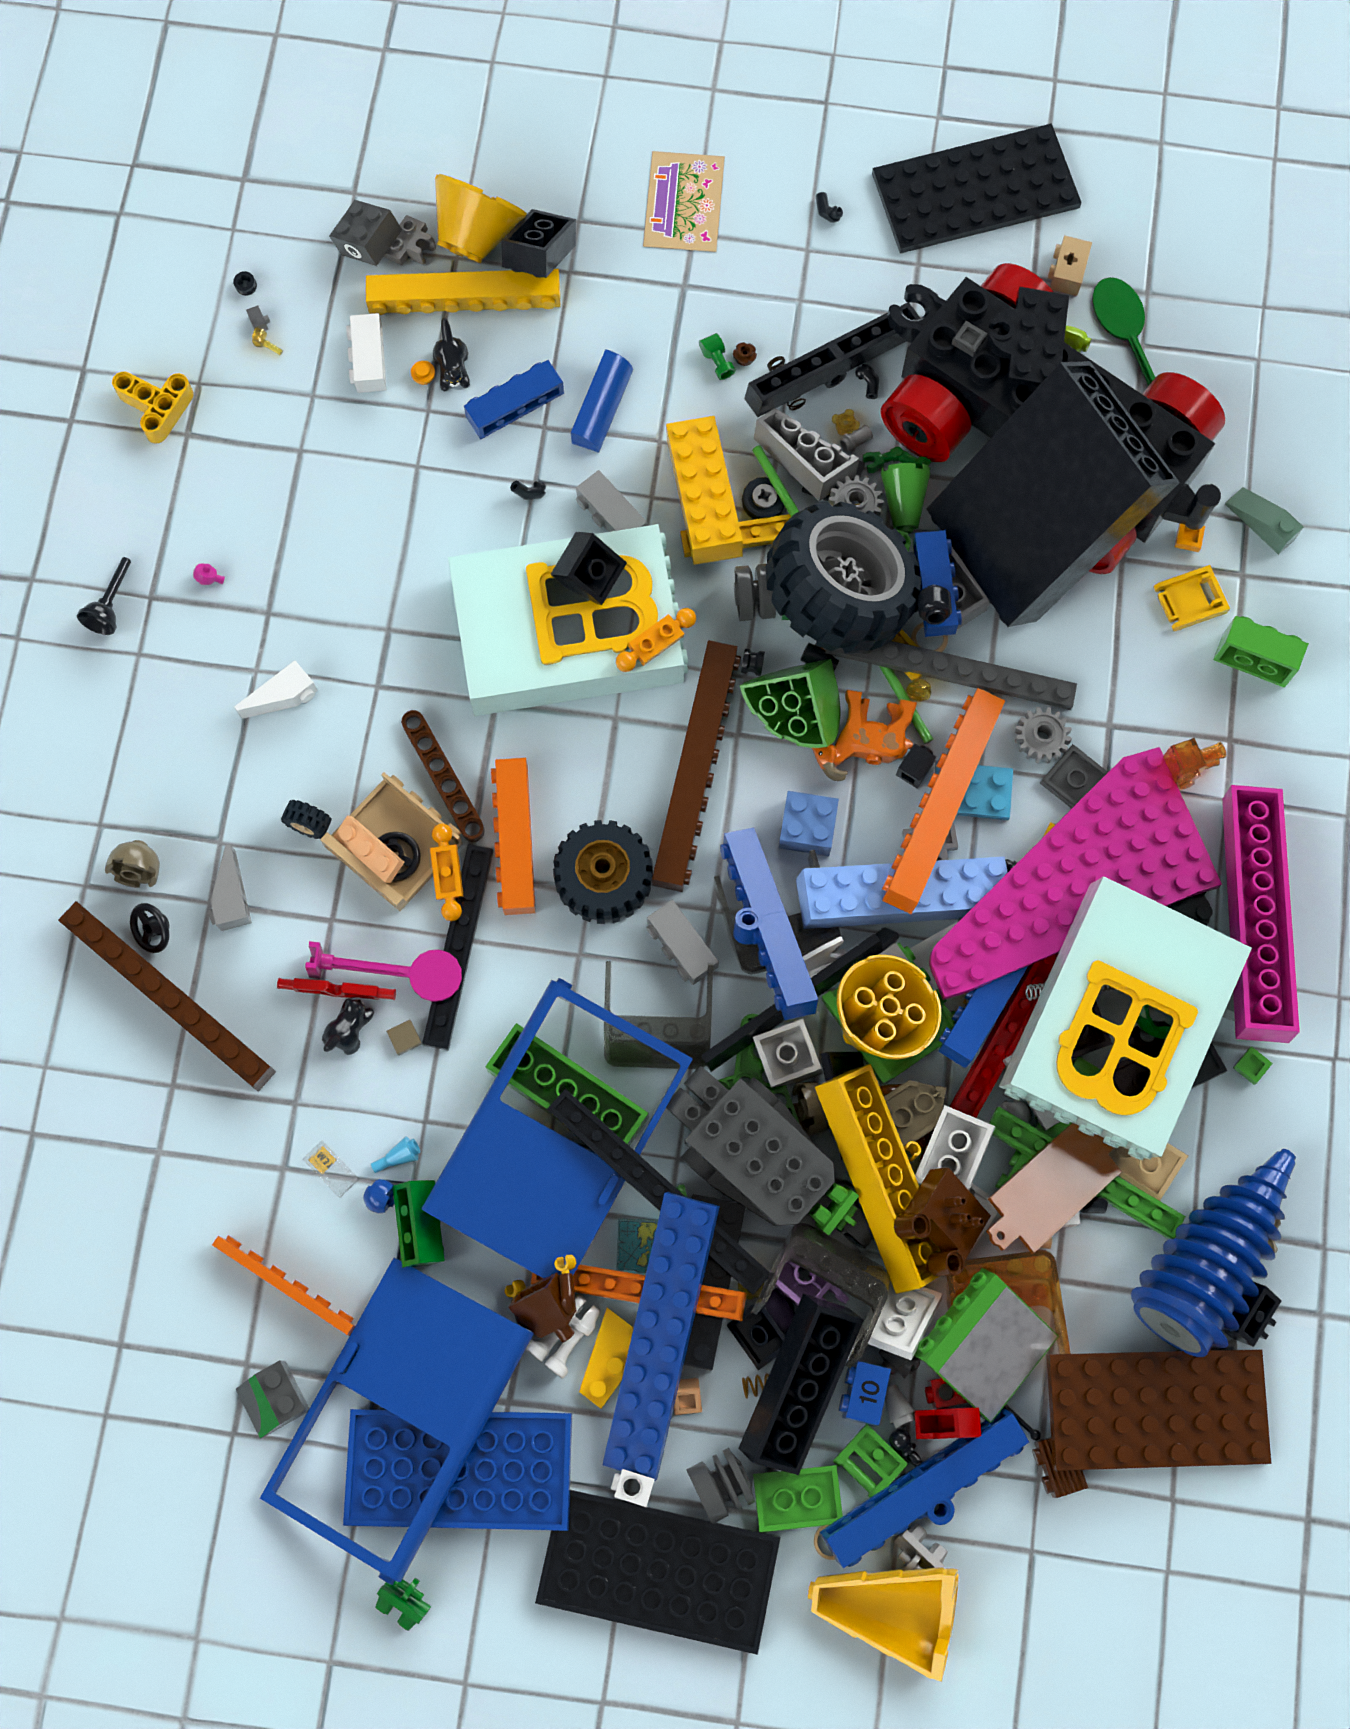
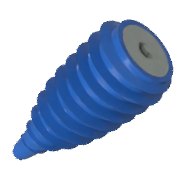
(1213, 1261)

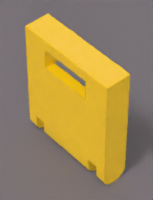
(1185, 600)

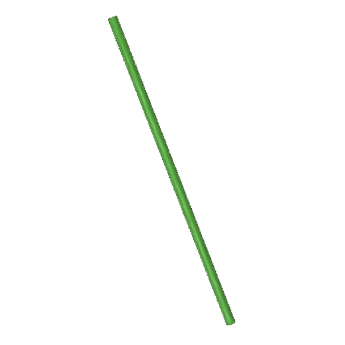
(792, 509)

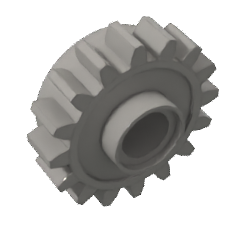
(857, 491)
(1050, 725)

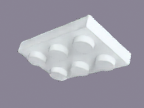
(905, 1320)

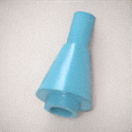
(403, 1152)

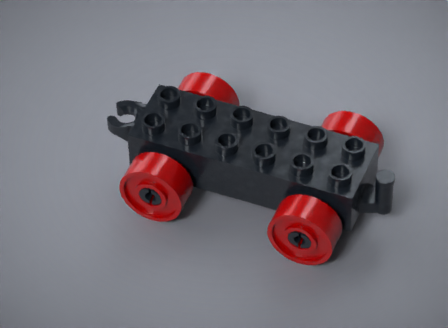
(952, 390)

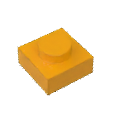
(1189, 539)

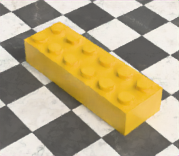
(704, 490)

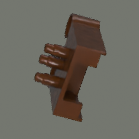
(946, 1215)

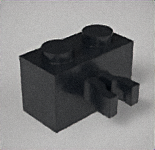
(1255, 1321)

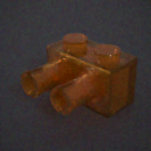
(1188, 761)

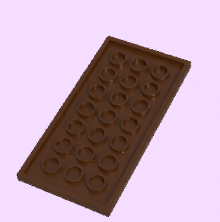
(1157, 1409)

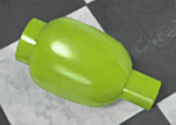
(1077, 338)

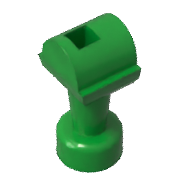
(714, 348)

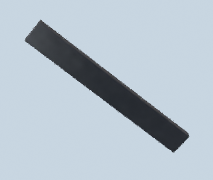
(460, 943)
(771, 1017)

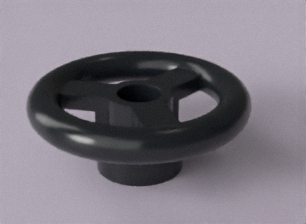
(395, 847)
(152, 926)

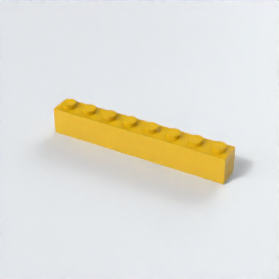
(461, 291)

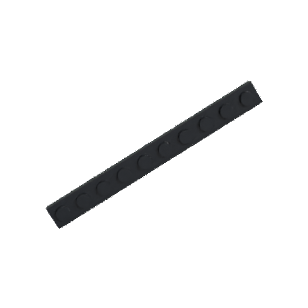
(650, 1184)

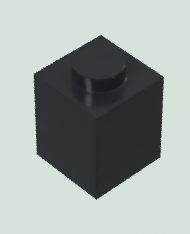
(916, 765)

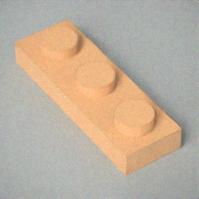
(368, 849)

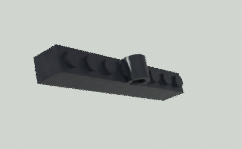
(824, 364)

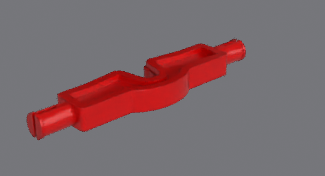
(346, 990)

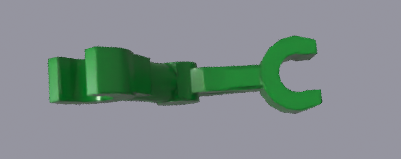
(894, 454)

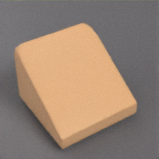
(688, 1397)

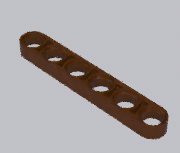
(443, 775)

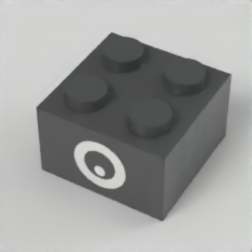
(365, 232)

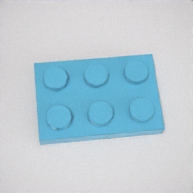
(987, 793)

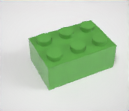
(1261, 651)

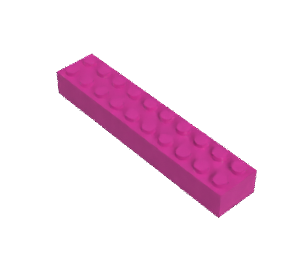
(1260, 913)

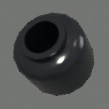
(934, 604)

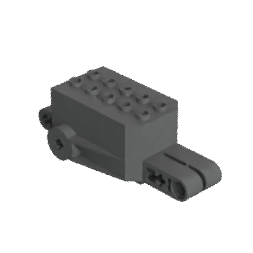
(757, 1153)

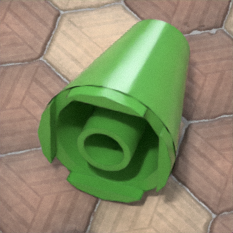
(905, 494)

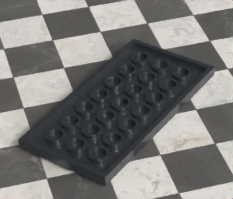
(976, 188)
(660, 1572)

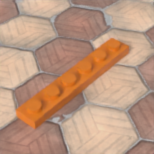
(276, 1278)

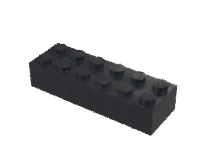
(706, 1328)
(800, 1384)

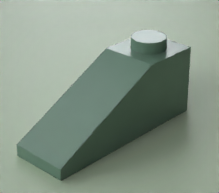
(1265, 518)

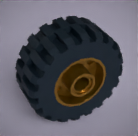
(609, 893)

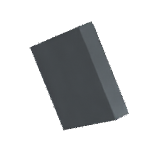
(1073, 776)

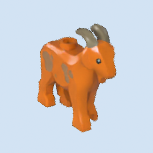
(867, 738)

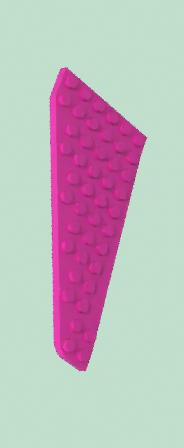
(1123, 829)

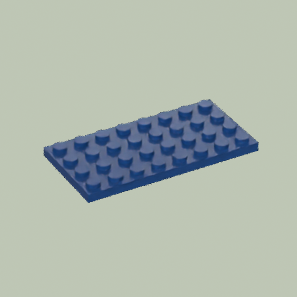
(509, 1481)

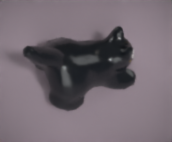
(450, 355)
(345, 1029)

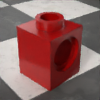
(933, 1397)

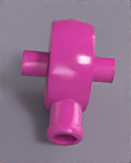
(206, 574)

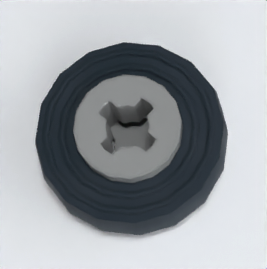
(756, 505)

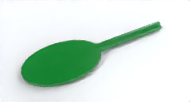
(1122, 316)

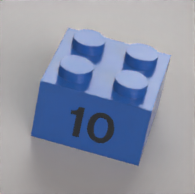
(865, 1393)

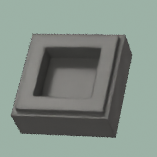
(969, 338)

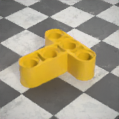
(158, 400)

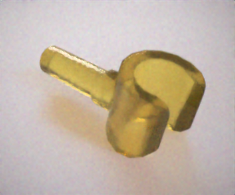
(258, 340)

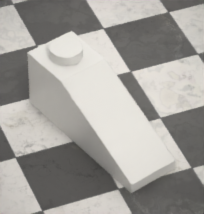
(281, 692)

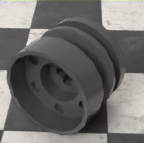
(721, 1485)

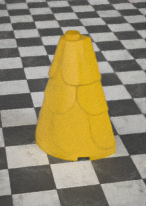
(894, 1611)

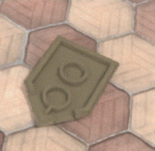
(915, 1109)

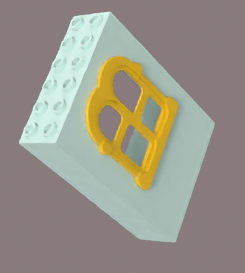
(510, 631)
(1159, 963)

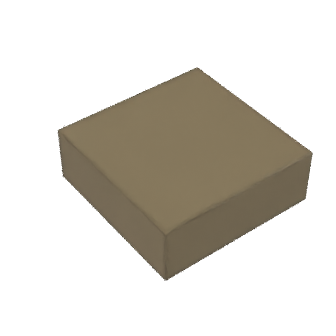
(404, 1037)

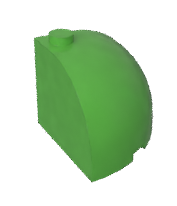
(797, 703)

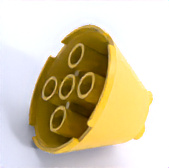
(471, 221)
(888, 1007)

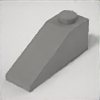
(228, 896)

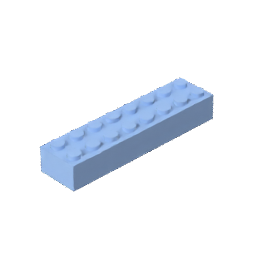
(855, 893)

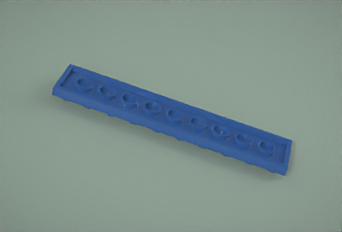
(661, 1335)

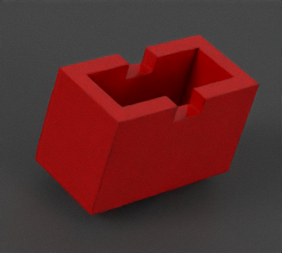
(947, 1423)

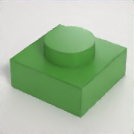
(1252, 1065)

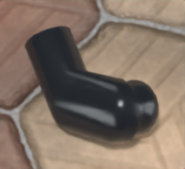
(868, 374)
(527, 493)

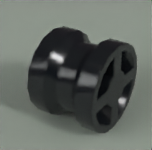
(752, 662)

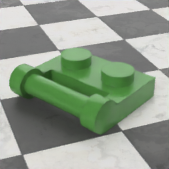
(876, 1454)

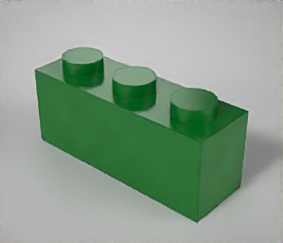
(417, 1231)

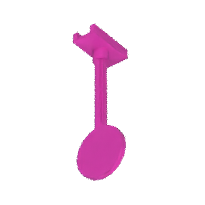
(432, 975)

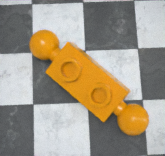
(655, 639)
(446, 872)

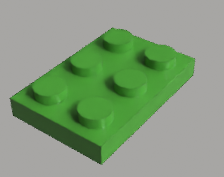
(797, 1500)

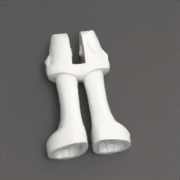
(582, 1327)

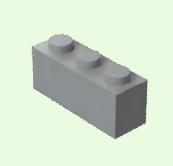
(607, 504)
(681, 942)

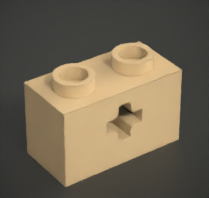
(1070, 265)

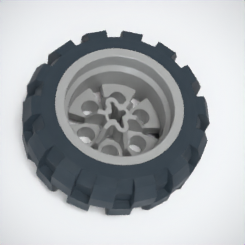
(842, 577)

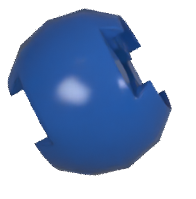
(379, 1196)

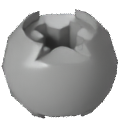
(1018, 1109)

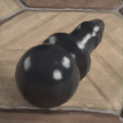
(901, 1441)

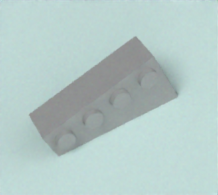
(804, 454)

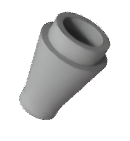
(898, 1408)

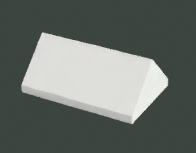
(957, 1144)

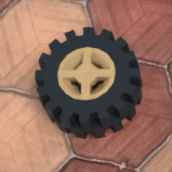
(306, 819)

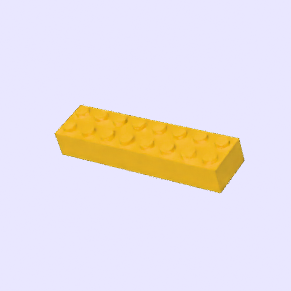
(877, 1170)

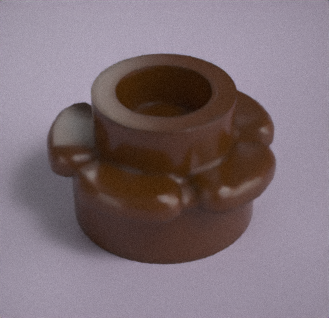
(744, 359)

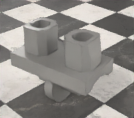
(915, 1554)

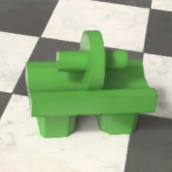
(839, 1210)

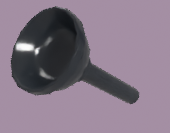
(99, 615)

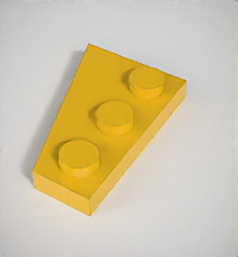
(607, 1359)

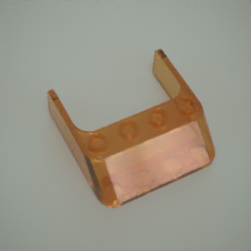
(1027, 1275)

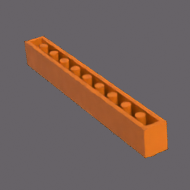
(942, 802)

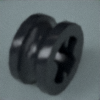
(251, 285)

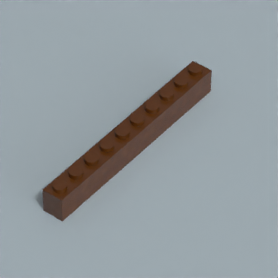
(695, 766)
(167, 996)

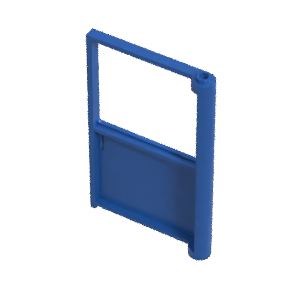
(523, 1182)
(431, 1364)

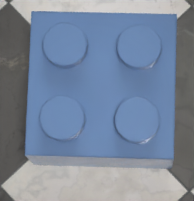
(808, 823)

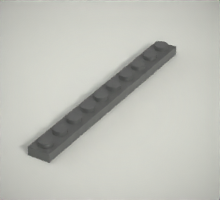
(968, 673)

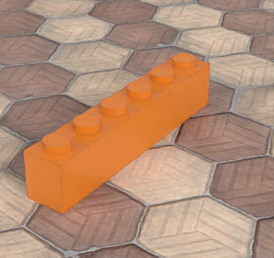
(514, 836)

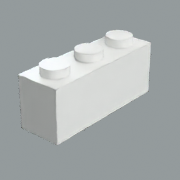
(366, 353)

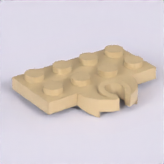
(1150, 1175)

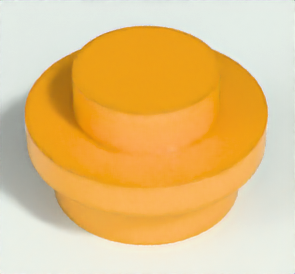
(423, 372)

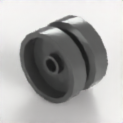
(751, 592)

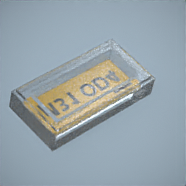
(331, 1169)

